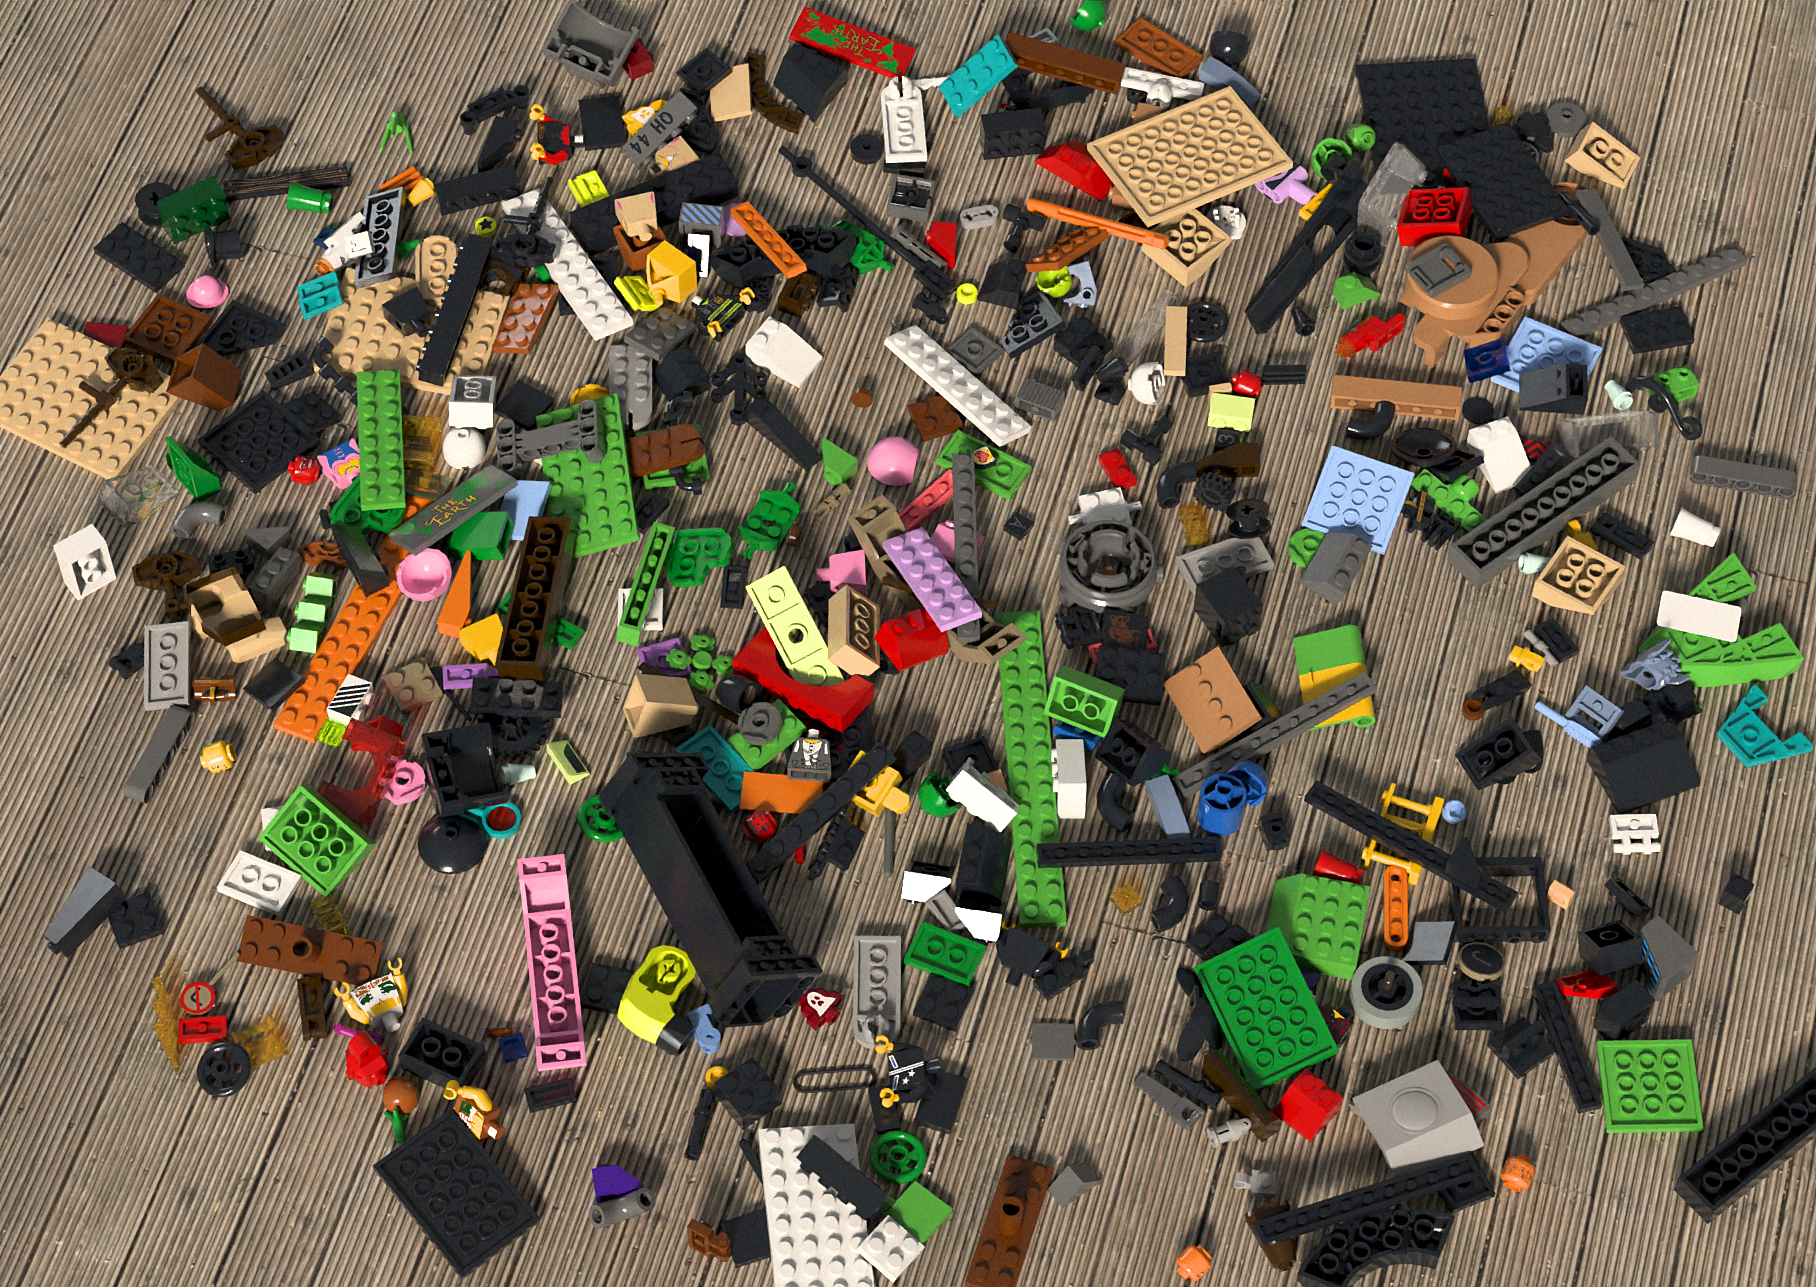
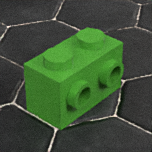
(1678, 382)

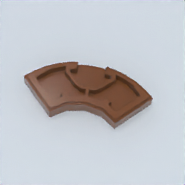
(322, 553)

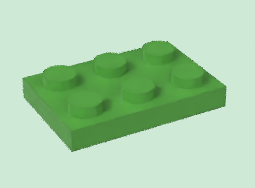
(759, 755)

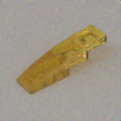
(166, 1028)

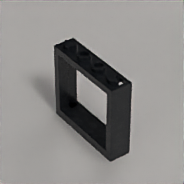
(1513, 934)

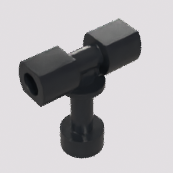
(1022, 223)
(1145, 443)

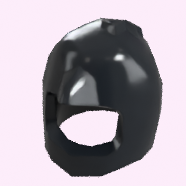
(733, 688)

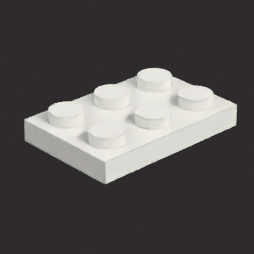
(259, 883)

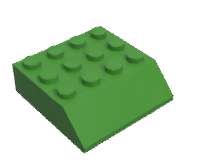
(1320, 922)

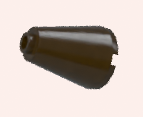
(1281, 1254)

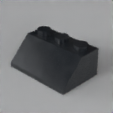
(360, 558)
(1131, 752)
(983, 863)

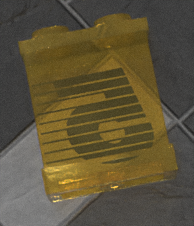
(421, 442)

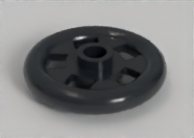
(1210, 335)
(239, 1079)

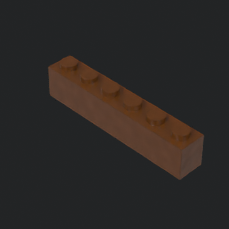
(1065, 63)

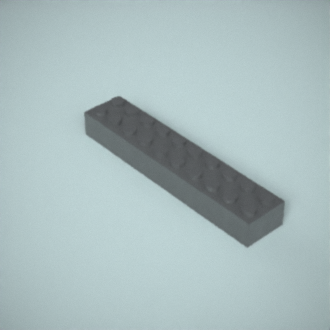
(1543, 512)

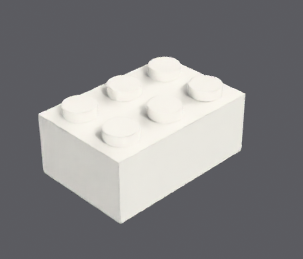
(472, 401)
(84, 562)

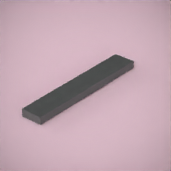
(1610, 240)

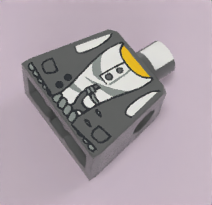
(810, 759)

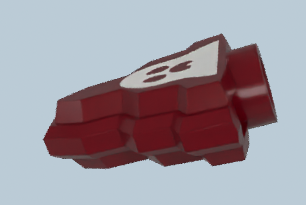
(820, 1007)

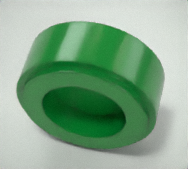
(542, 274)

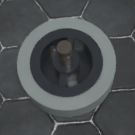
(1385, 992)

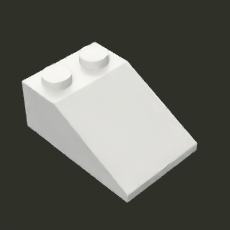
(782, 352)
(1501, 452)

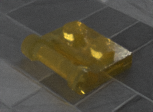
(263, 1049)

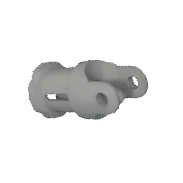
(1230, 1131)

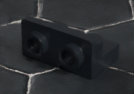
(837, 290)

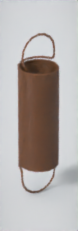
(498, 1032)

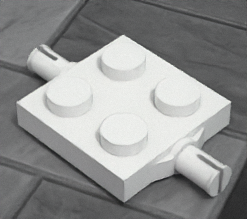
(1104, 506)

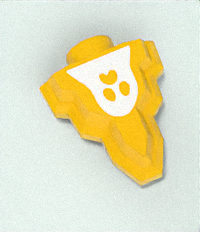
(637, 119)

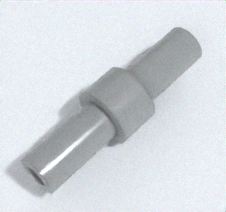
(1540, 648)

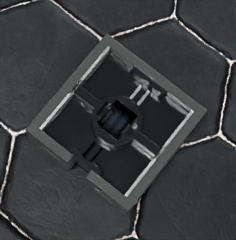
(911, 198)

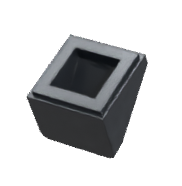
(1110, 392)

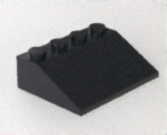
(1644, 766)

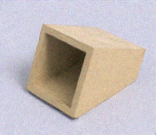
(658, 704)

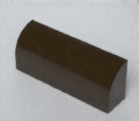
(1240, 1095)

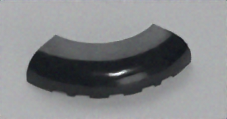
(818, 248)
(1374, 1243)

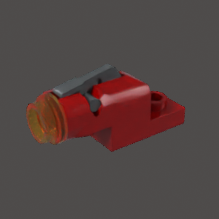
(1369, 333)

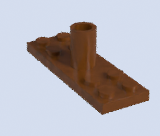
(329, 955)
(1010, 1224)

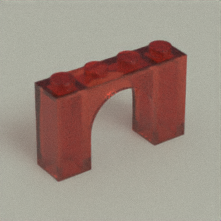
(385, 751)

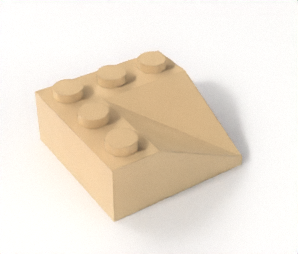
(1191, 248)
(1578, 578)

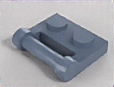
(1597, 707)

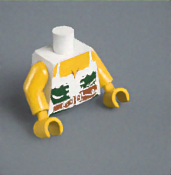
(378, 1000)

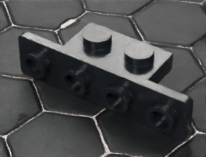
(839, 844)

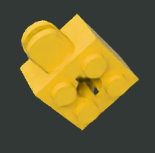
(883, 792)

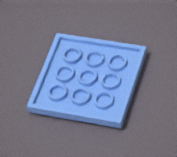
(1542, 346)
(1358, 498)

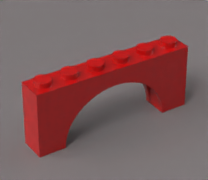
(832, 705)

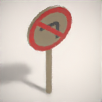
(200, 996)

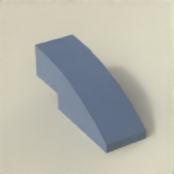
(1221, 76)
(1167, 808)

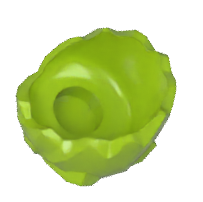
(1055, 282)

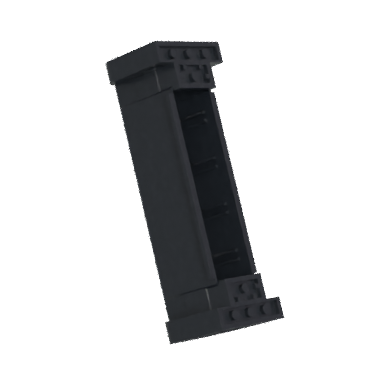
(706, 889)

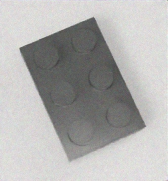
(660, 333)

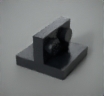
(1522, 1046)

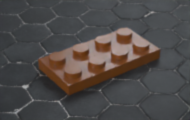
(1066, 250)
(525, 318)

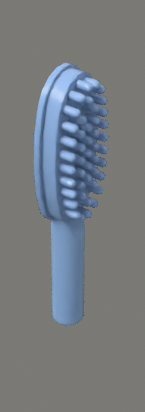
(1576, 730)

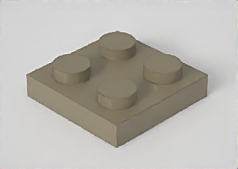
(412, 686)

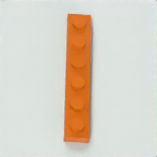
(768, 240)

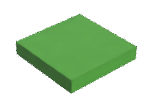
(919, 1212)

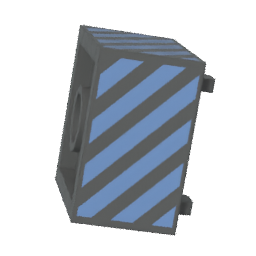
(702, 220)

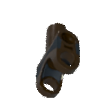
(501, 271)

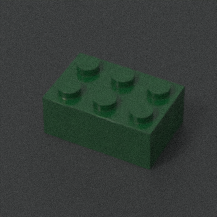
(193, 210)

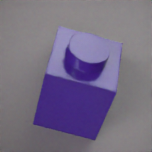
(613, 1182)

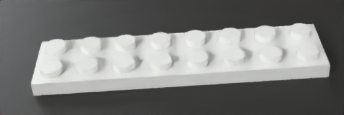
(957, 385)

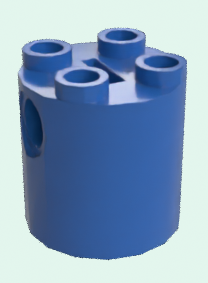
(1221, 805)

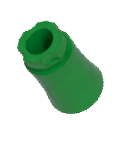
(308, 199)

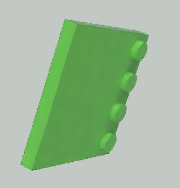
(1649, 1086)

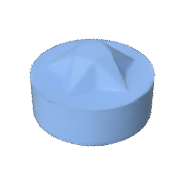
(1454, 811)

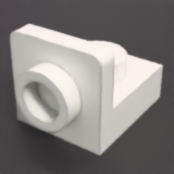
(359, 244)

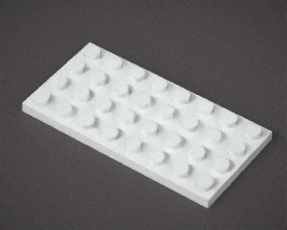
(808, 1226)

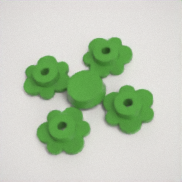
(701, 660)

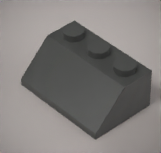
(1335, 565)

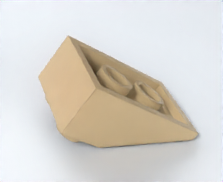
(1602, 156)

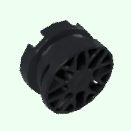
(762, 293)

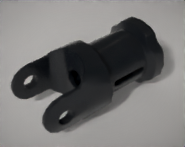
(931, 309)

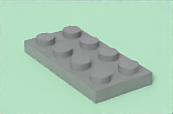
(1216, 558)
(167, 665)

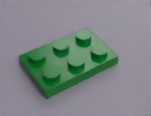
(945, 954)

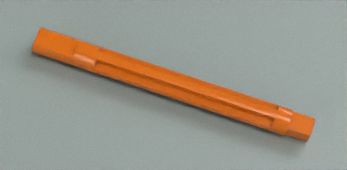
(1092, 221)

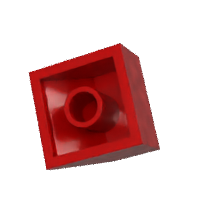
(1308, 1105)

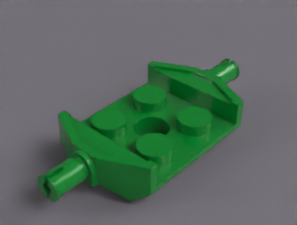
(869, 251)
(774, 507)

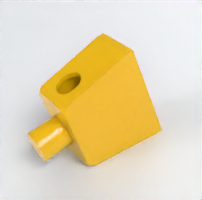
(482, 639)

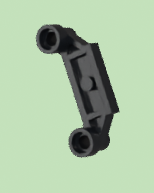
(493, 105)

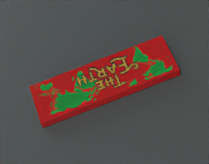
(852, 44)

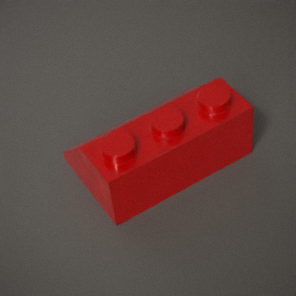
(912, 639)

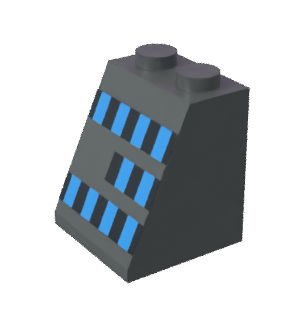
(1666, 957)

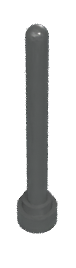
(888, 842)

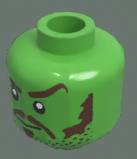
(1360, 137)

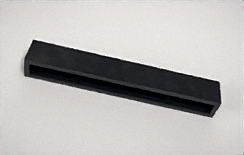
(455, 309)

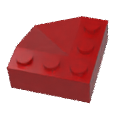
(1434, 214)

